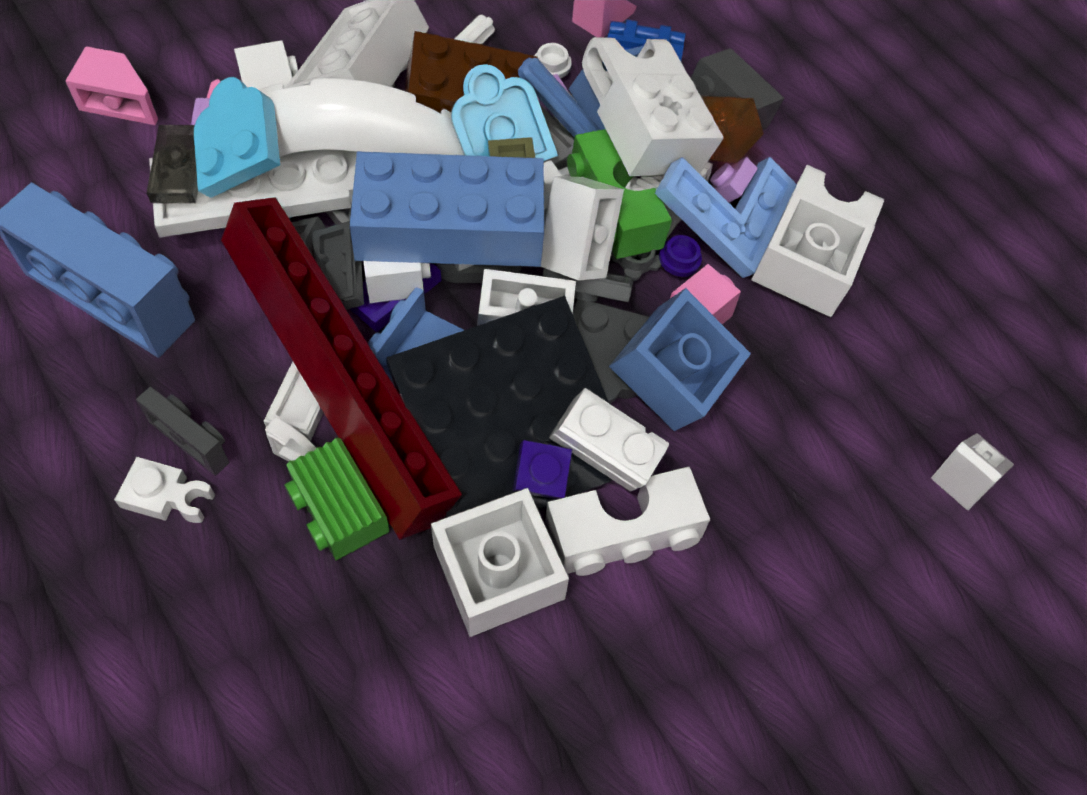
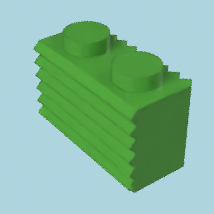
(336, 498)

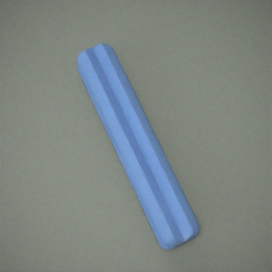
(556, 97)

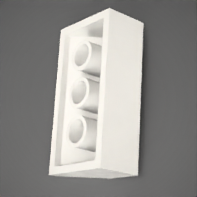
(365, 44)

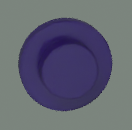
(681, 256)

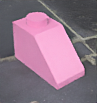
(109, 86)

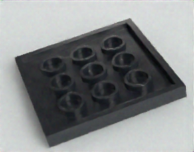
(494, 389)

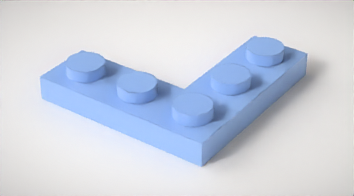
(733, 233)

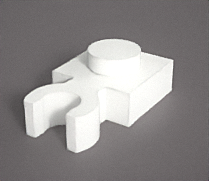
(158, 488)

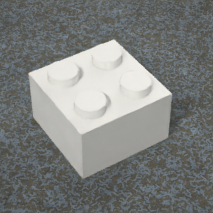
(499, 561)

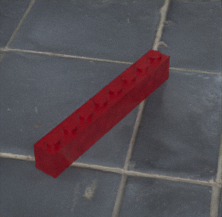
(339, 367)

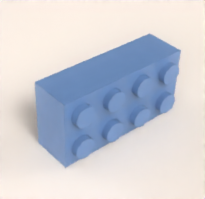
(448, 209)
(96, 268)

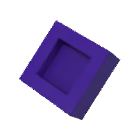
(542, 469)

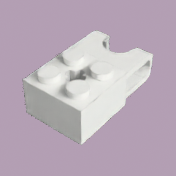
(650, 106)
(818, 244)

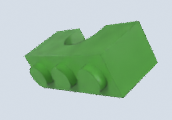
(642, 215)

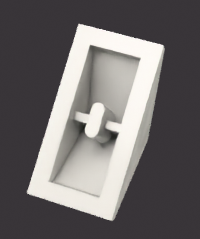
(971, 470)

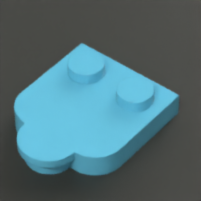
(499, 110)
(234, 137)

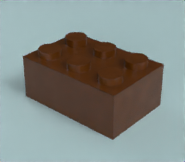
(441, 64)

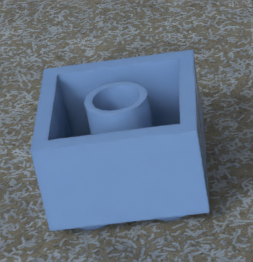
(680, 360)

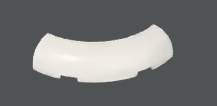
(358, 118)

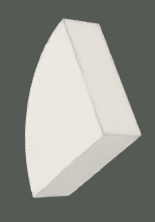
(287, 441)

